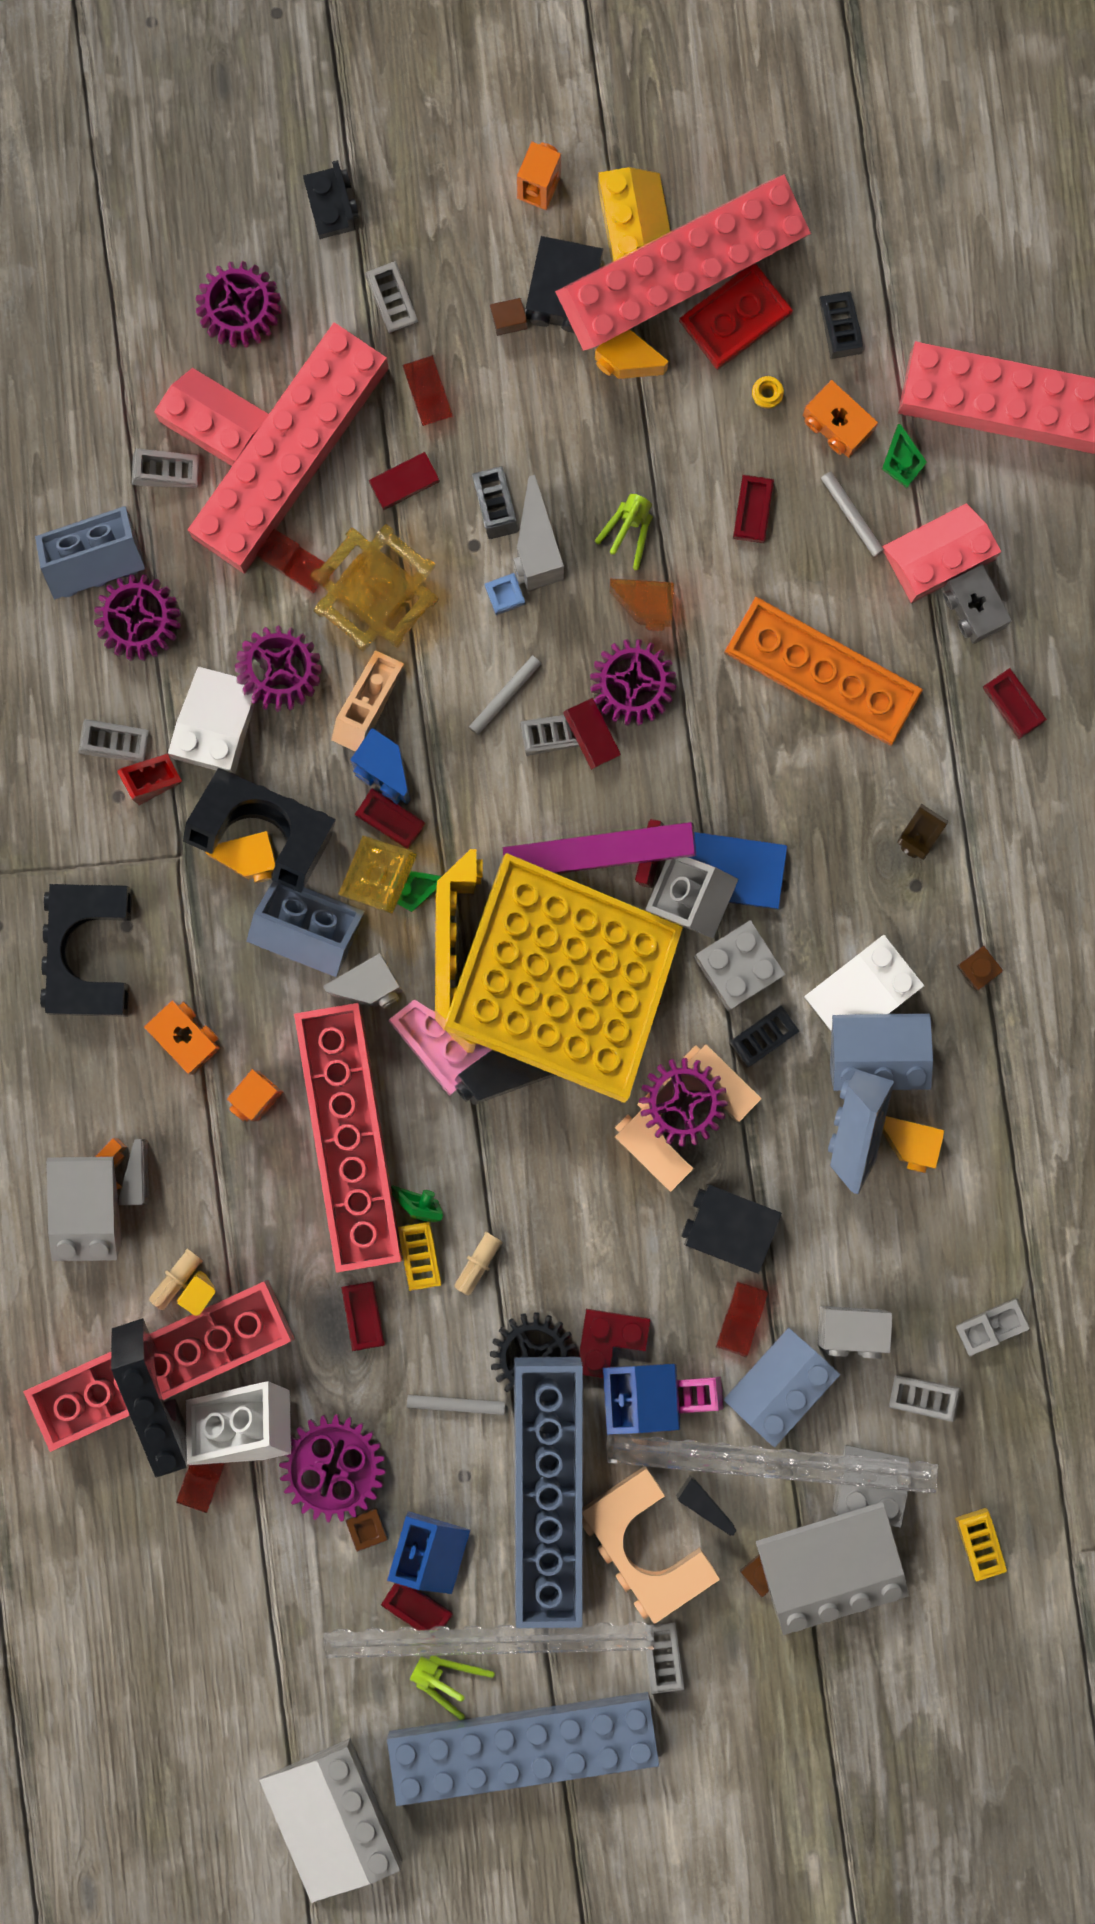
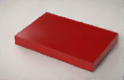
(735, 315)

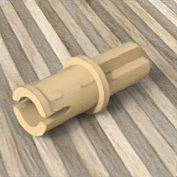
(478, 1263)
(175, 1279)

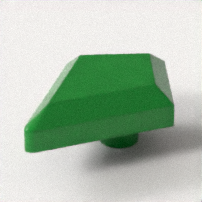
(903, 458)
(417, 889)
(418, 1206)

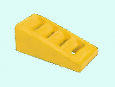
(404, 1231)
(197, 1294)
(972, 1519)

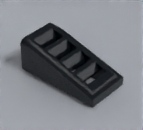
(847, 348)
(502, 521)
(742, 1051)
(698, 1500)

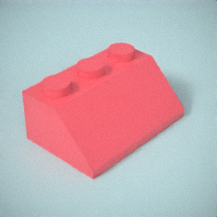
(210, 415)
(941, 551)

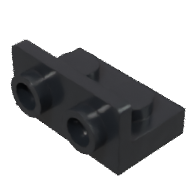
(330, 202)

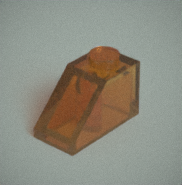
(646, 601)

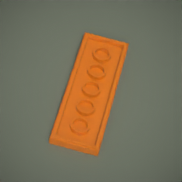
(823, 671)

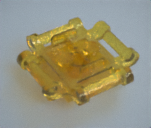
(374, 588)

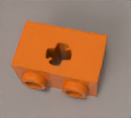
(539, 175)
(836, 403)
(165, 1030)
(253, 1096)

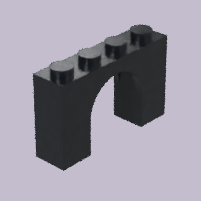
(234, 799)
(68, 909)
(156, 1422)

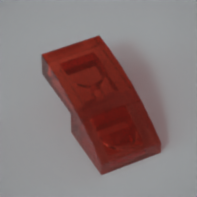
(427, 390)
(290, 560)
(741, 1319)
(200, 1486)

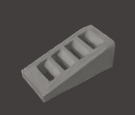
(383, 271)
(164, 479)
(540, 723)
(111, 752)
(136, 1180)
(935, 1412)
(667, 1687)

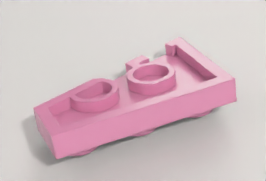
(434, 1045)

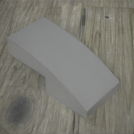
(992, 1327)

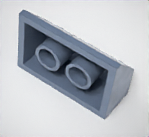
(89, 553)
(305, 927)
(884, 1046)
(860, 1127)
(781, 1387)

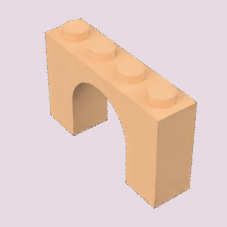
(654, 1152)
(656, 1591)

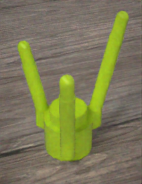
(634, 512)
(427, 1677)

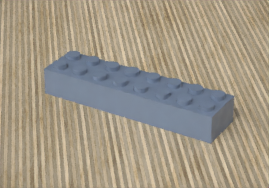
(548, 1491)
(522, 1748)

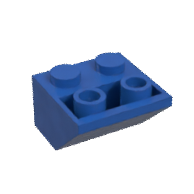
(382, 763)
(641, 1399)
(428, 1554)

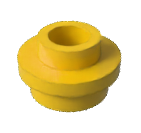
(767, 383)

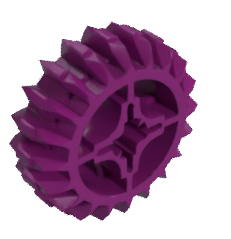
(248, 297)
(134, 630)
(259, 651)
(636, 655)
(710, 1094)

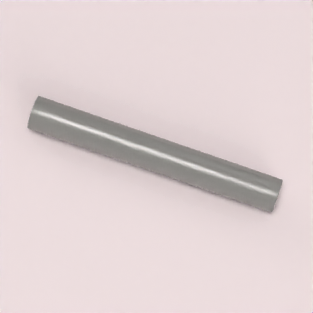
(852, 514)
(505, 695)
(455, 1404)

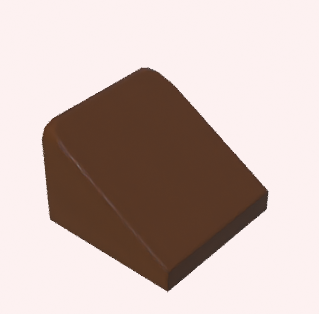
(508, 316)

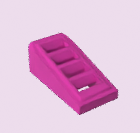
(715, 1395)

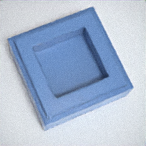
(504, 594)

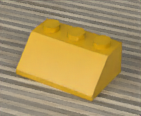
(632, 209)

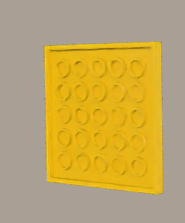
(563, 978)

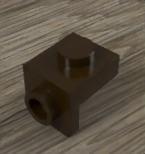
(921, 832)

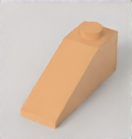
(366, 700)

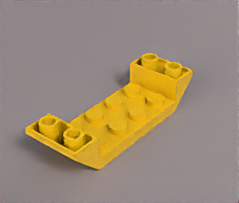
(458, 879)

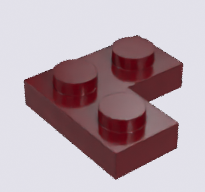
(609, 1329)

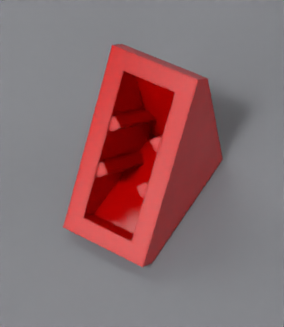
(149, 778)

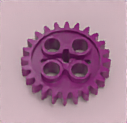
(360, 1477)

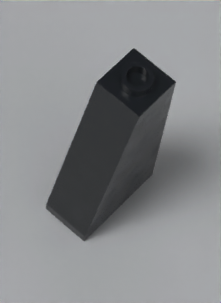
(495, 1076)

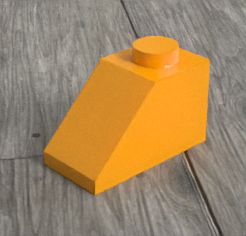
(629, 357)
(248, 856)
(914, 1143)

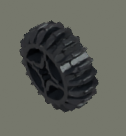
(518, 1332)

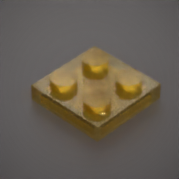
(377, 874)

